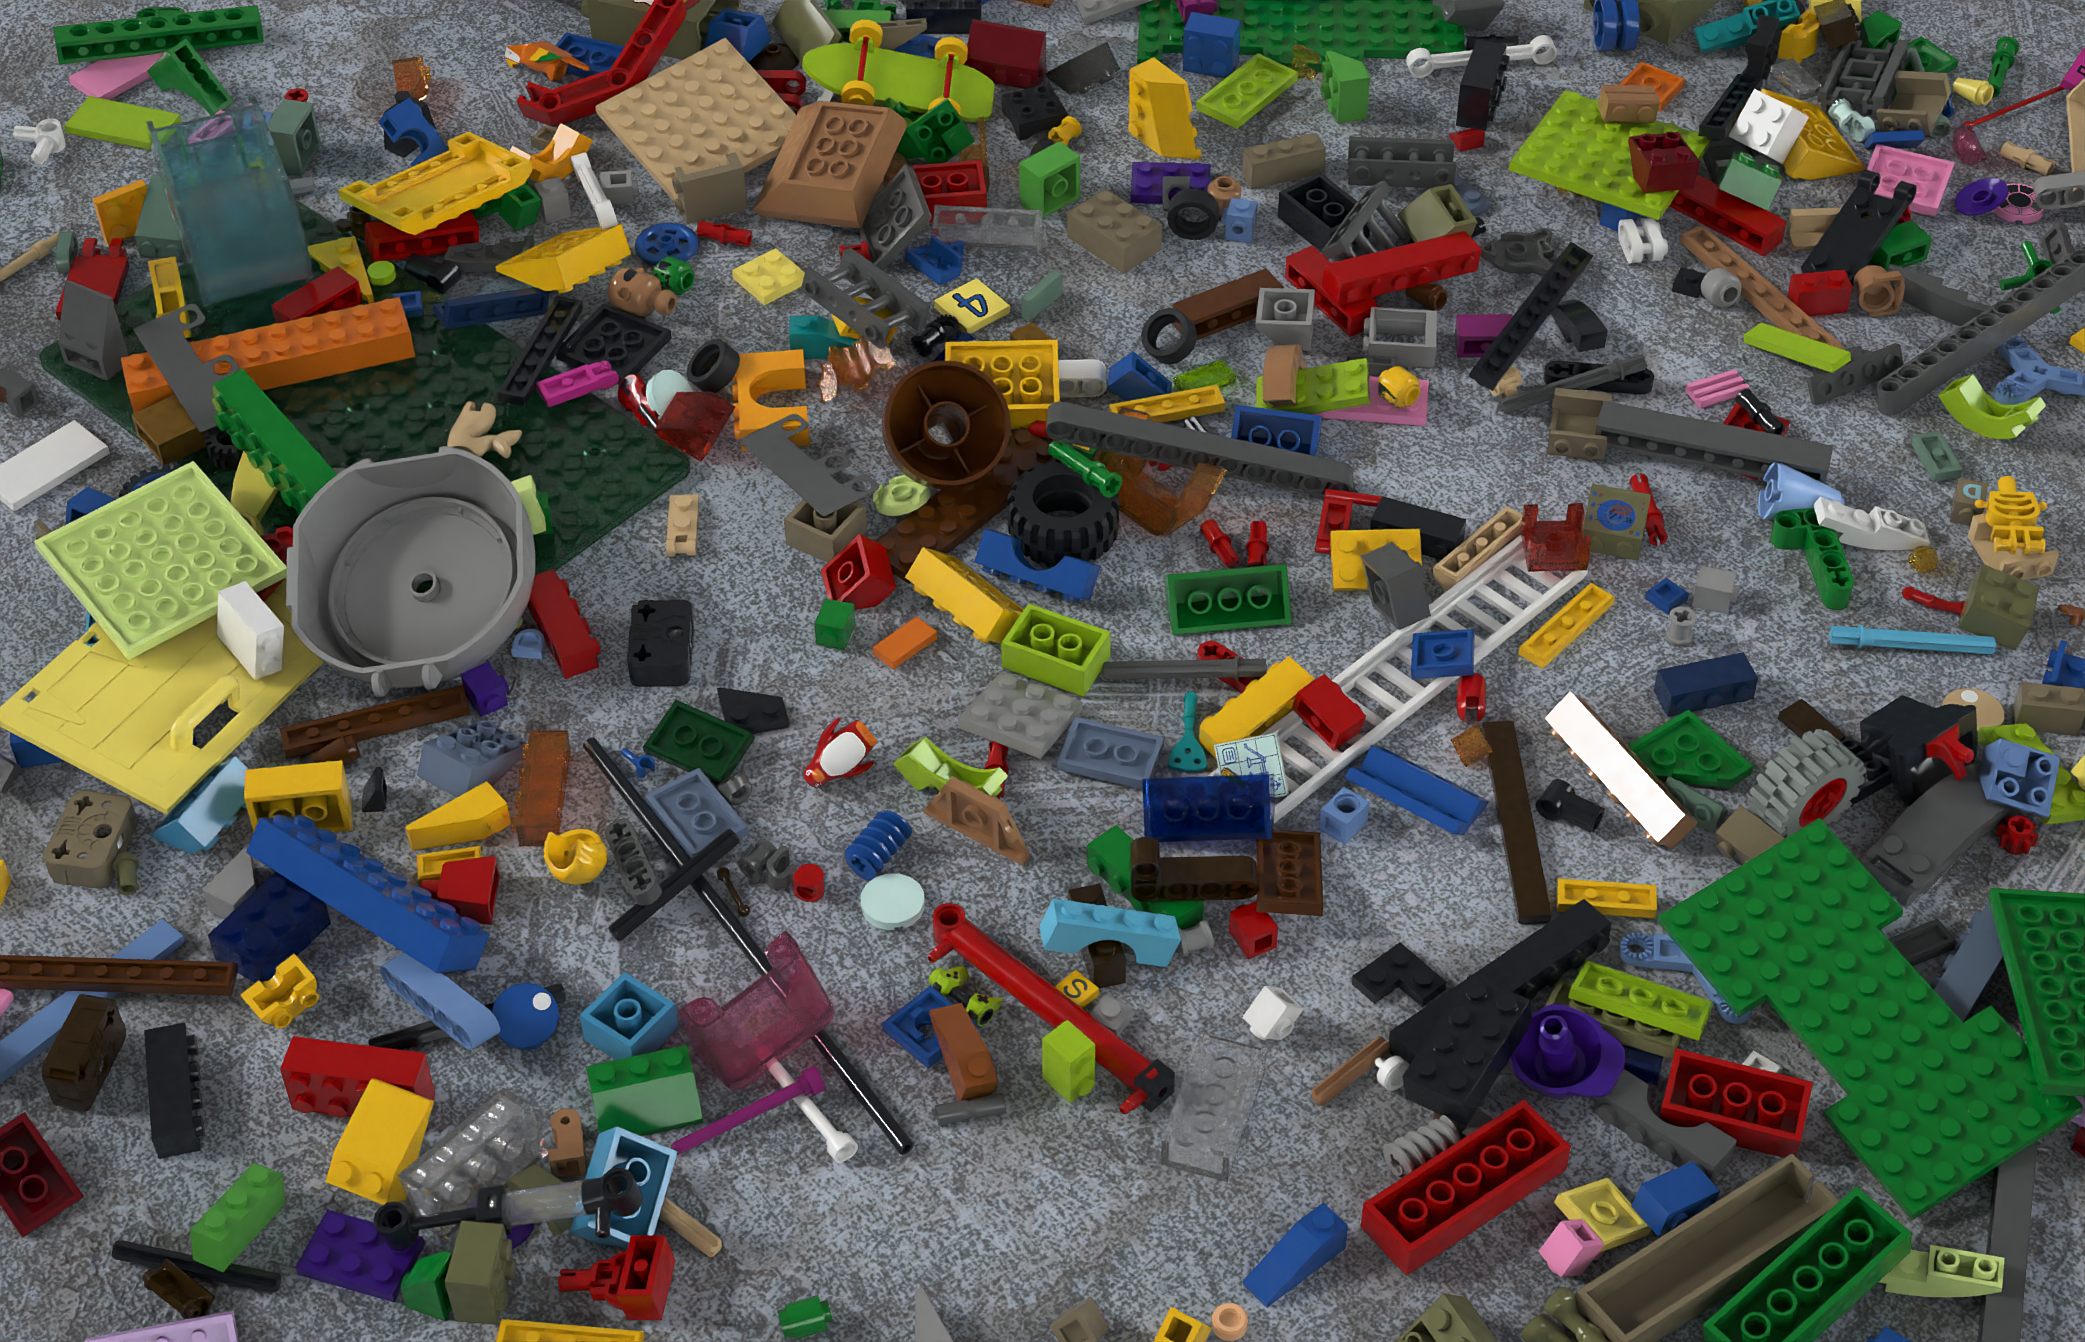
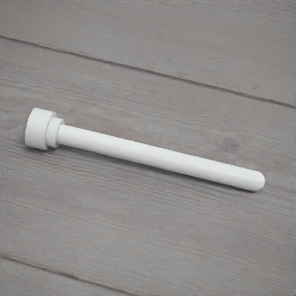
(840, 1145)

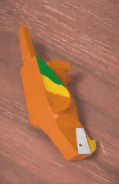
(542, 58)

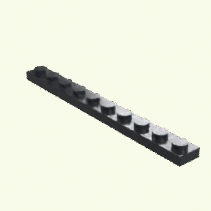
(1530, 316)

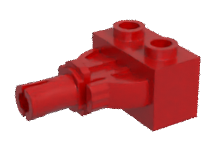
(629, 1280)

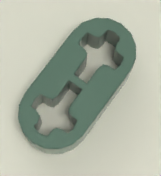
(65, 251)

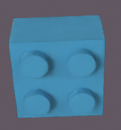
(629, 1019)

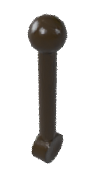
(723, 875)

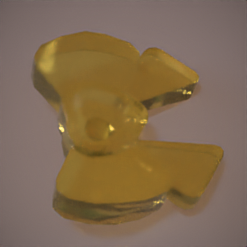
(1300, 60)

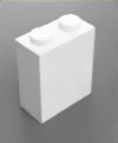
(250, 630)

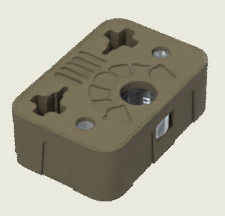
(89, 838)

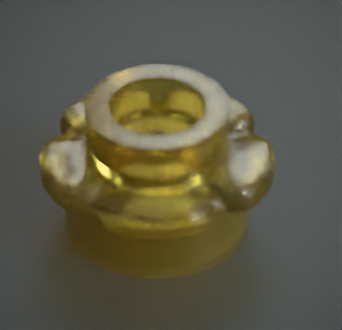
(1923, 559)

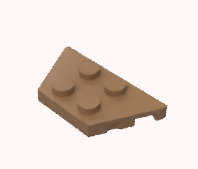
(979, 818)

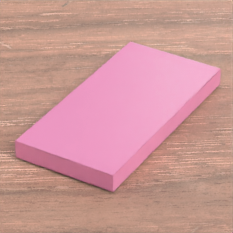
(113, 76)

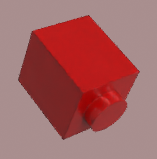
(1253, 930)

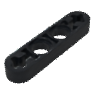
(1638, 382)

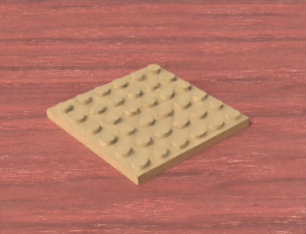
(699, 115)

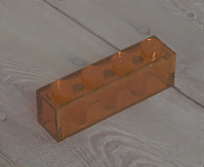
(543, 786)

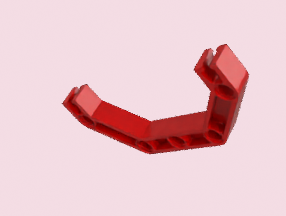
(630, 68)

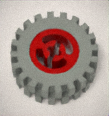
(1807, 783)

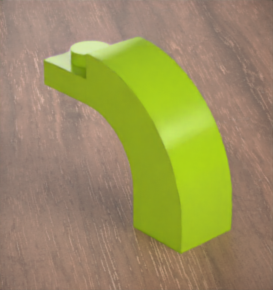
(1983, 414)

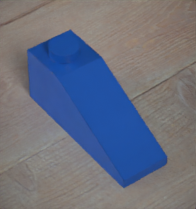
(1298, 1254)

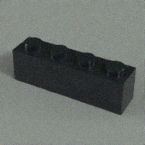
(172, 1090)

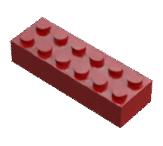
(1464, 1187)

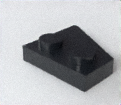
(753, 710)

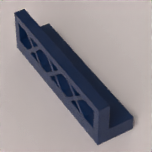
(492, 307)

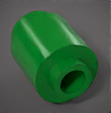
(805, 1317)

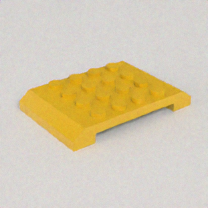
(441, 186)

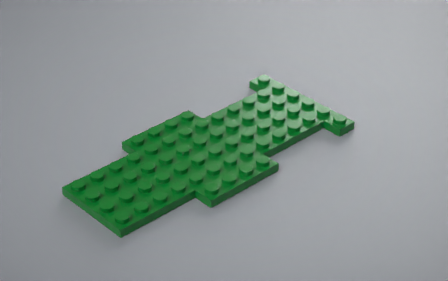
(1342, 26)

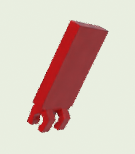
(99, 272)

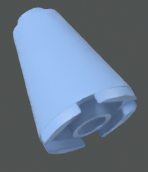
(1791, 490)

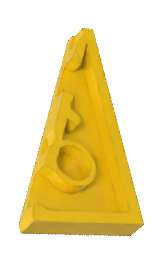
(346, 255)

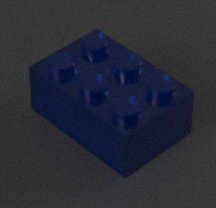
(269, 928)

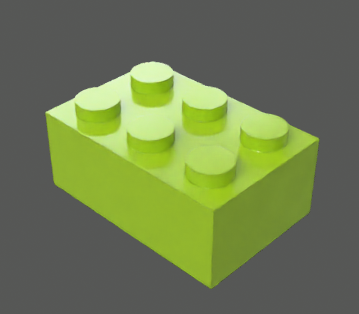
(1056, 649)

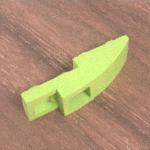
(1946, 1274)

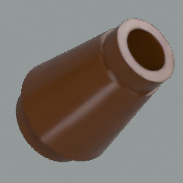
(1428, 295)
(340, 749)

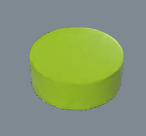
(381, 273)

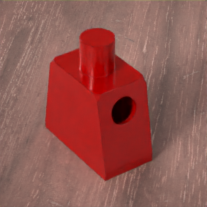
(468, 887)

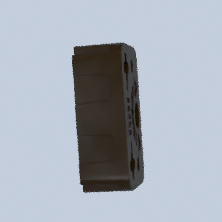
(84, 1052)

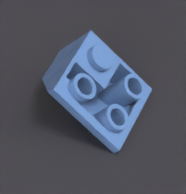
(2019, 776)

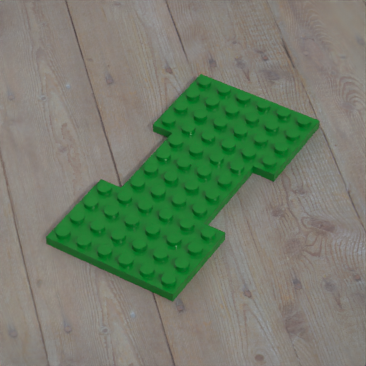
(1924, 1091)

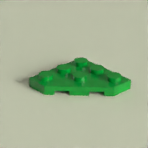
(1691, 753)

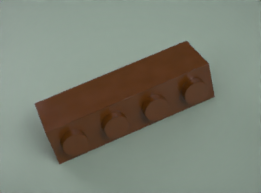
(1225, 304)

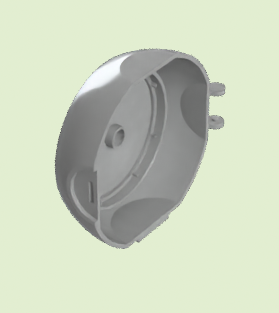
(385, 532)

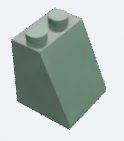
(155, 228)

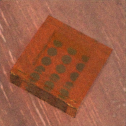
(1471, 745)

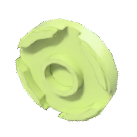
(900, 496)

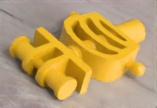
(2013, 518)

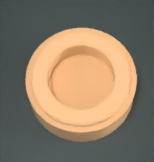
(1229, 1322)

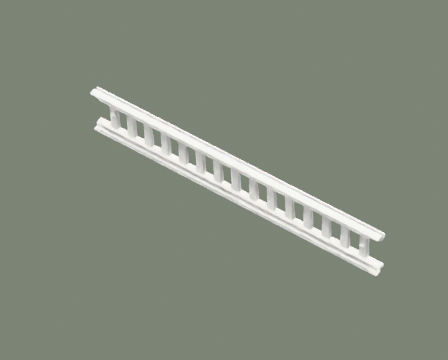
(1397, 644)

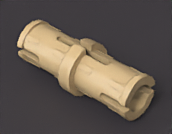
(2027, 158)

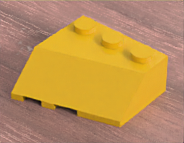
(1161, 111)

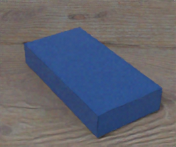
(1895, 139)

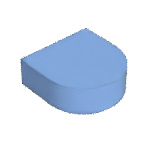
(528, 644)

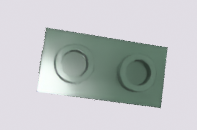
(1702, 808)

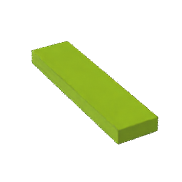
(1797, 347)

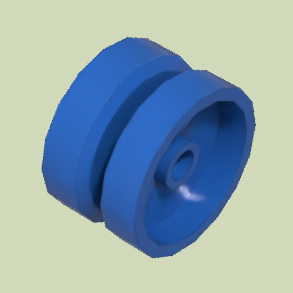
(1615, 24)

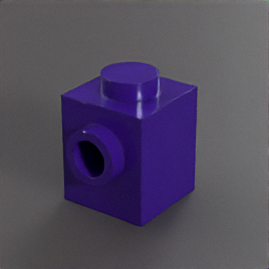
(485, 689)

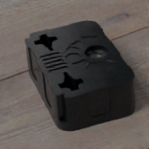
(660, 643)

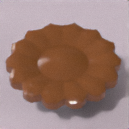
(2077, 613)

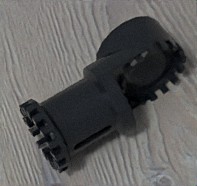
(935, 334)

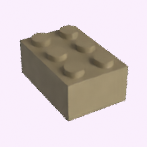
(1114, 231)

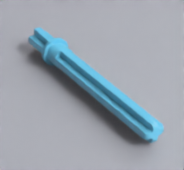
(1911, 640)

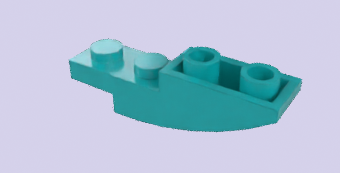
(1738, 28)

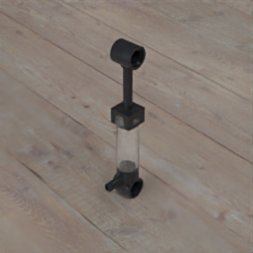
(522, 1207)

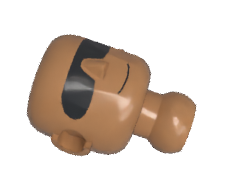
(640, 293)

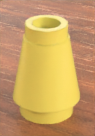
(1975, 91)

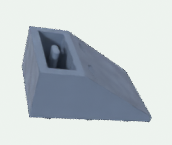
(469, 757)

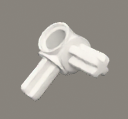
(46, 135)

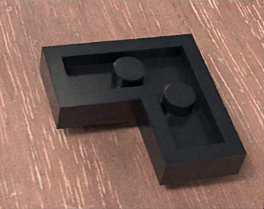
(1399, 969)

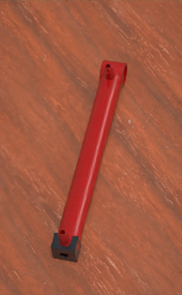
(1148, 1080)

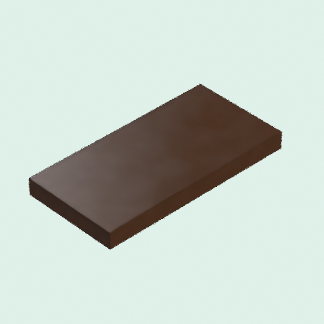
(1290, 873)

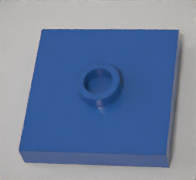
(1443, 654)

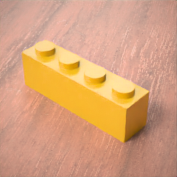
(1257, 708)

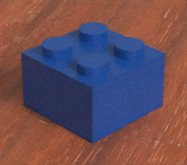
(1211, 45)

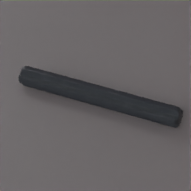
(675, 884)
(234, 1274)

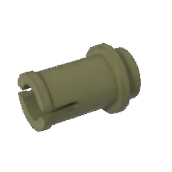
(125, 867)

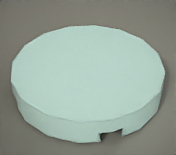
(662, 389)
(892, 901)

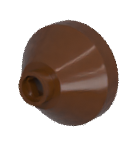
(967, 409)

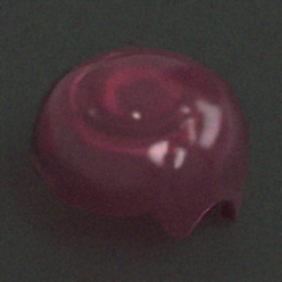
(1967, 146)

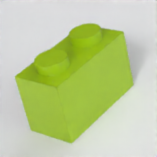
(1068, 1061)

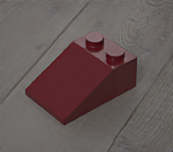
(31, 1178)

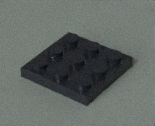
(616, 338)

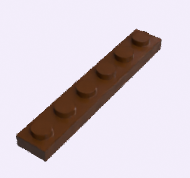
(376, 720)

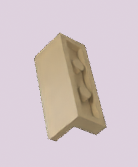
(1808, 226)

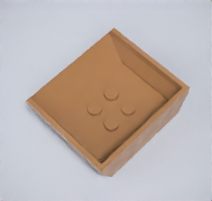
(831, 164)

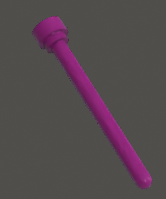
(807, 1083)

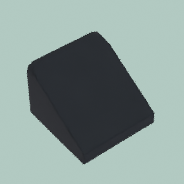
(375, 792)

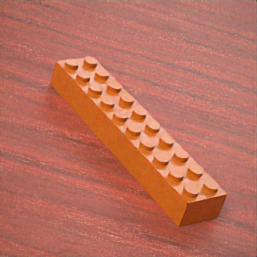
(290, 350)

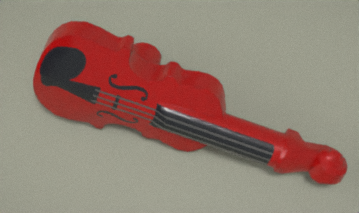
(633, 397)

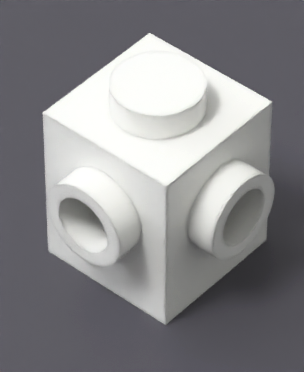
(1272, 1014)

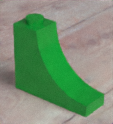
(186, 71)

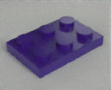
(1148, 179)
(356, 1257)

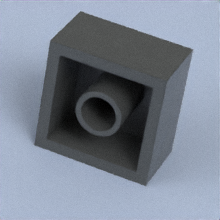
(1396, 585)

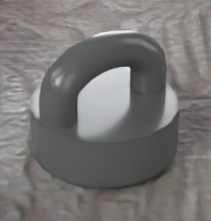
(732, 784)

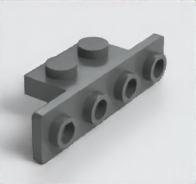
(1862, 370)

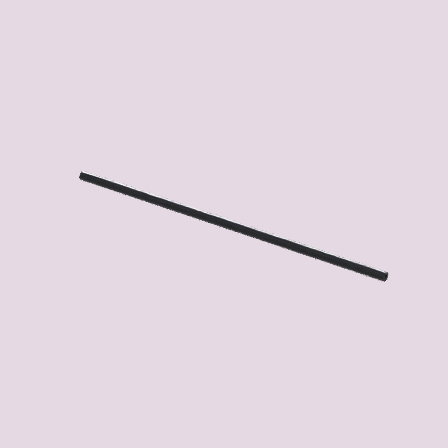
(745, 942)

